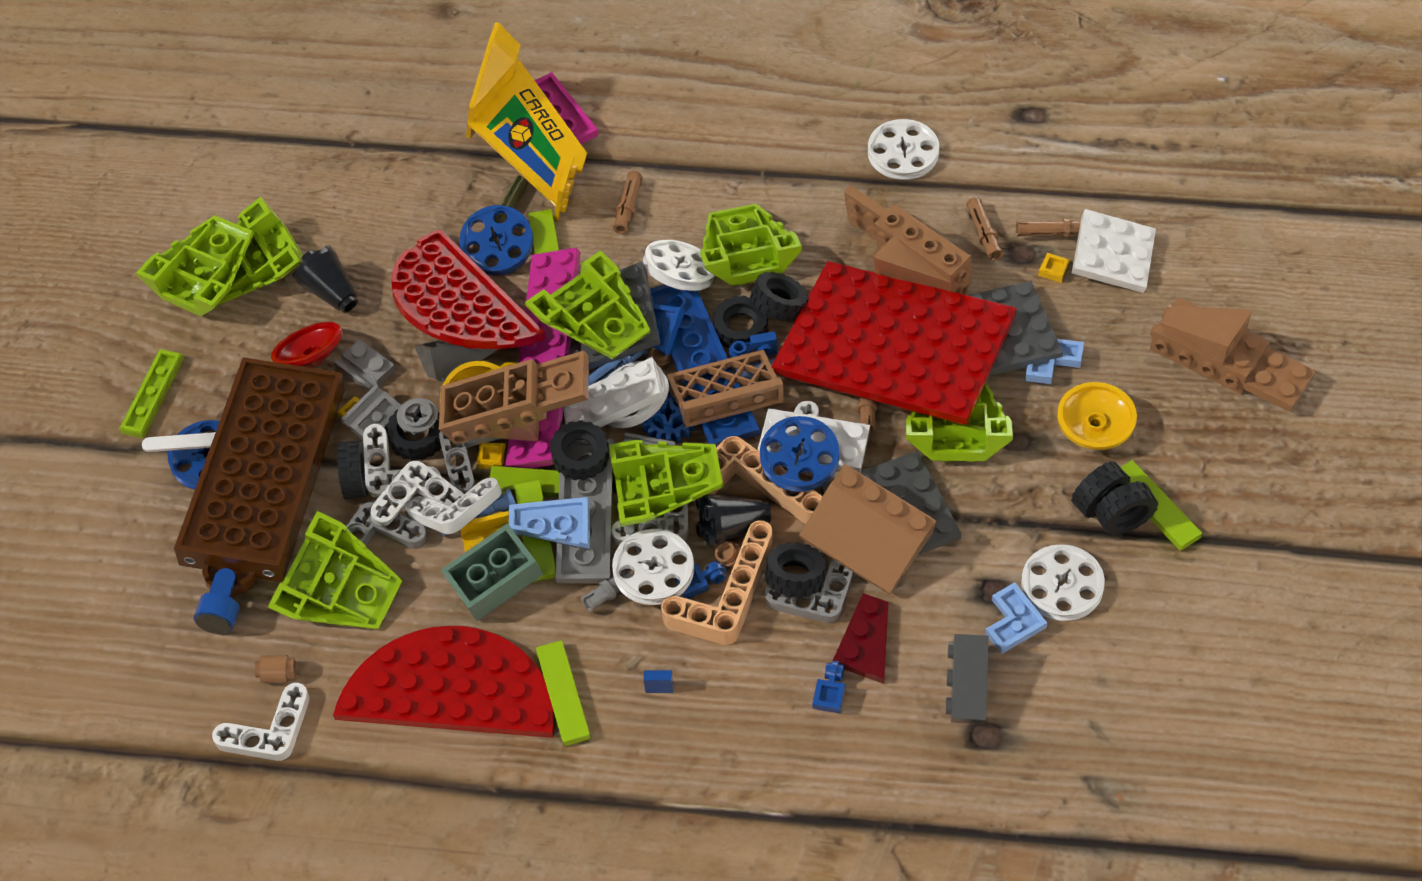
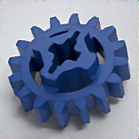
(661, 429)

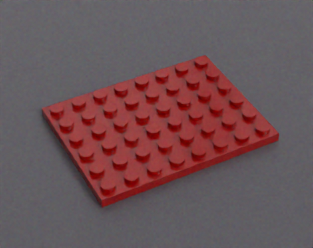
(895, 342)

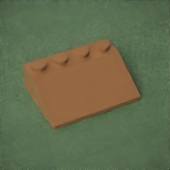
(867, 529)

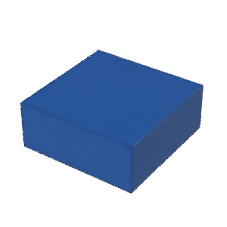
(658, 681)

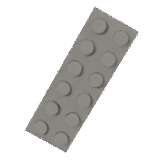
(578, 563)

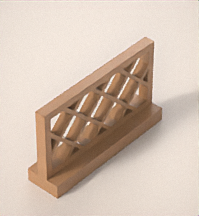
(729, 400)

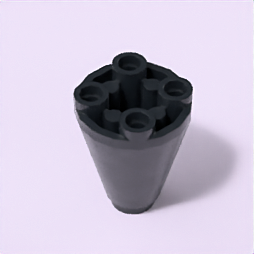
(326, 278)
(728, 517)

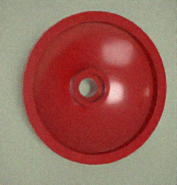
(308, 345)

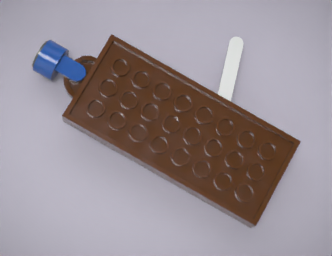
(254, 480)

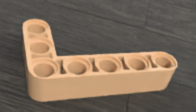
(740, 465)
(734, 593)

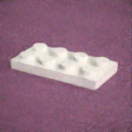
(618, 395)
(850, 436)

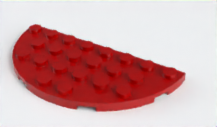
(456, 300)
(450, 682)

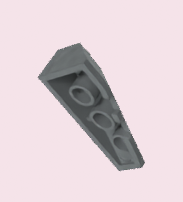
(442, 357)

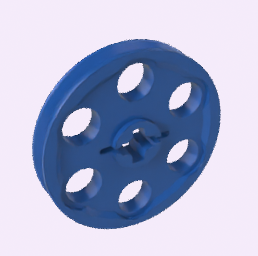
(504, 232)
(792, 445)
(191, 456)

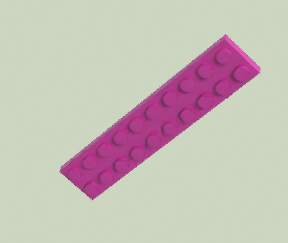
(550, 273)

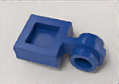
(757, 342)
(714, 572)
(830, 693)

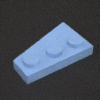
(555, 520)

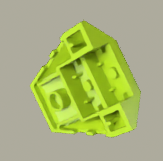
(746, 243)
(269, 254)
(200, 267)
(593, 308)
(951, 441)
(661, 477)
(336, 580)

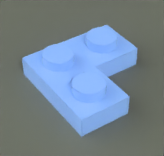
(1071, 357)
(1020, 619)

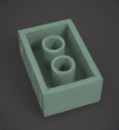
(492, 572)

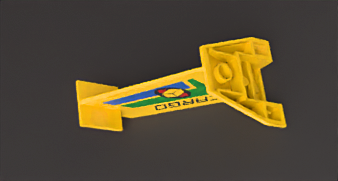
(523, 123)

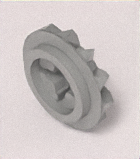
(409, 411)

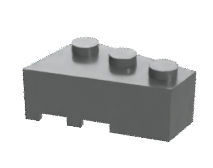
(968, 678)

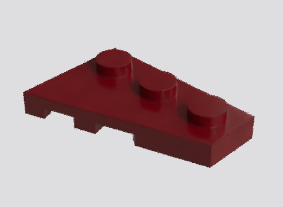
(865, 639)

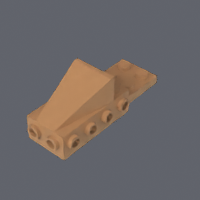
(909, 247)
(1223, 350)
(512, 398)

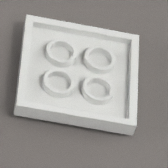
(1114, 251)

